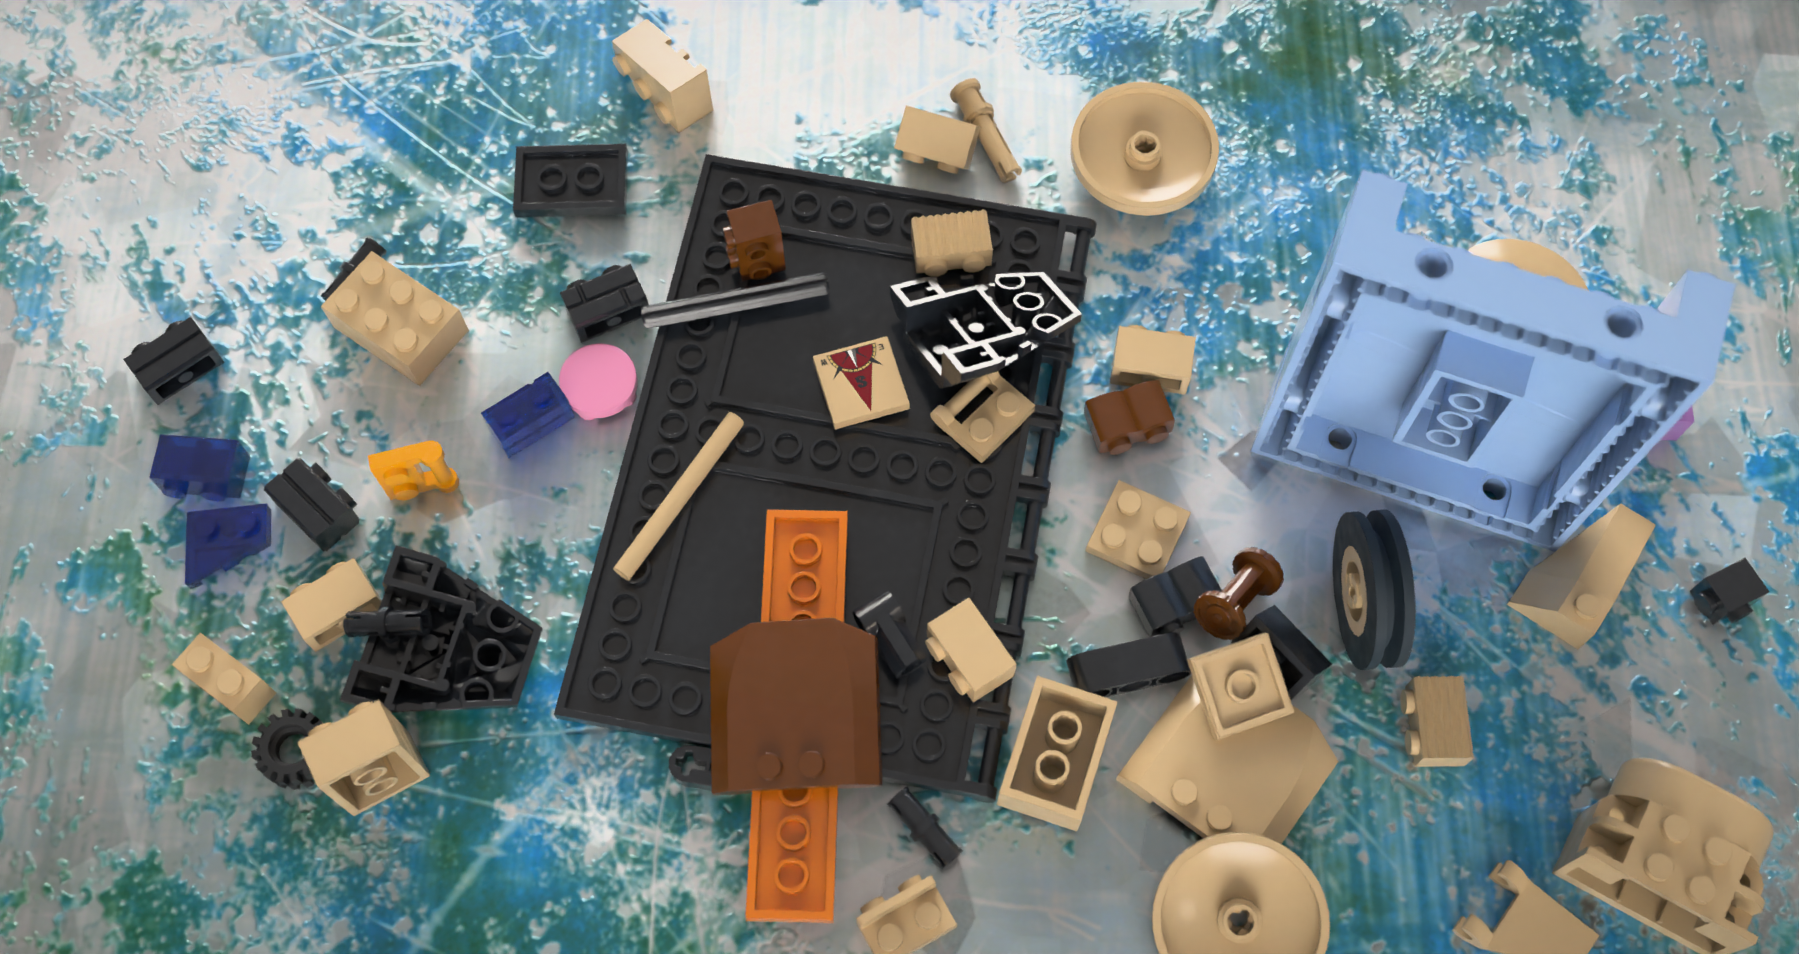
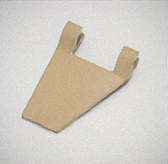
(1531, 922)

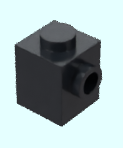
(1729, 592)

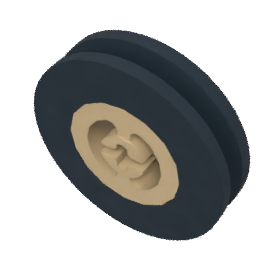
(1374, 589)

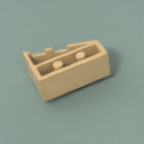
(663, 75)

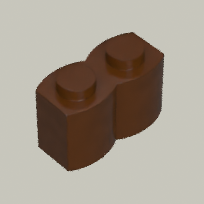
(1129, 417)

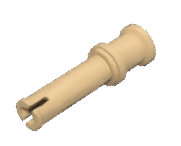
(980, 113)

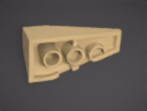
(1584, 577)

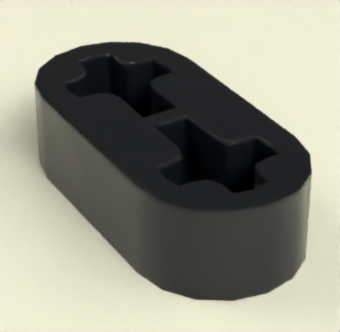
(697, 778)

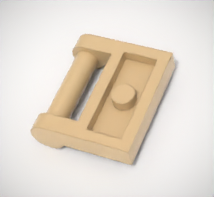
(990, 422)

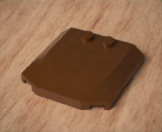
(795, 708)

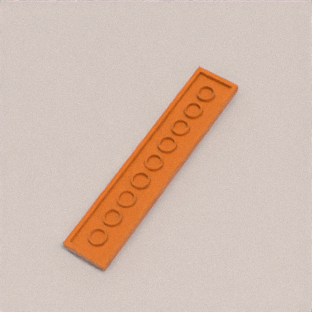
(797, 828)

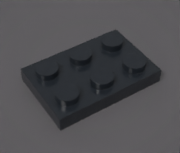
(570, 180)

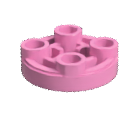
(598, 381)

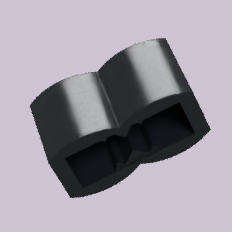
(1169, 597)

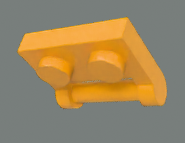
(403, 477)

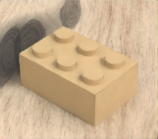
(395, 318)
(1057, 753)
(363, 757)

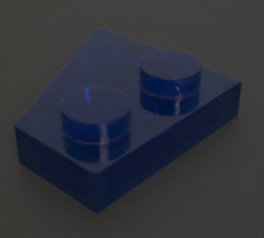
(223, 538)

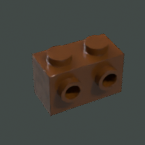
(754, 241)

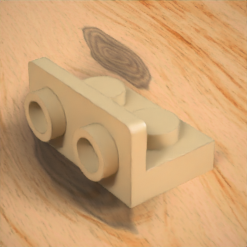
(907, 919)

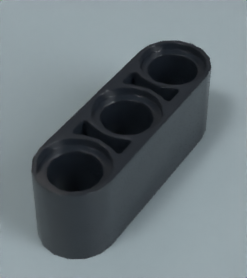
(1130, 665)

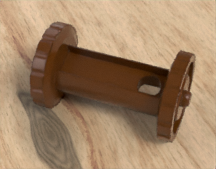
(1222, 611)

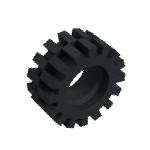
(269, 745)

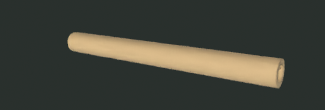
(678, 496)

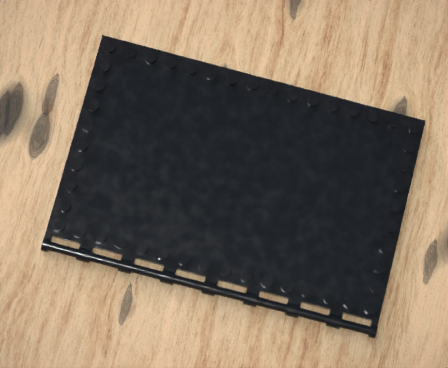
(917, 503)

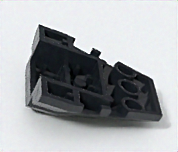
(979, 327)
(469, 659)

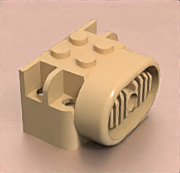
(1673, 855)

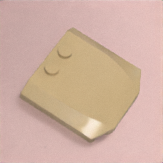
(1232, 784)

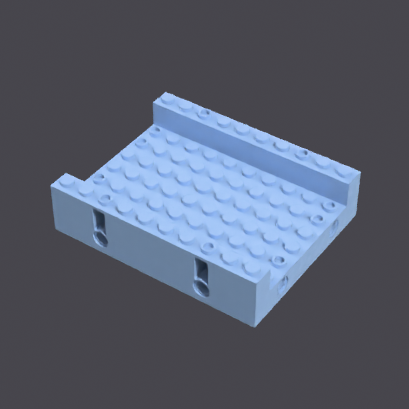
(1480, 377)

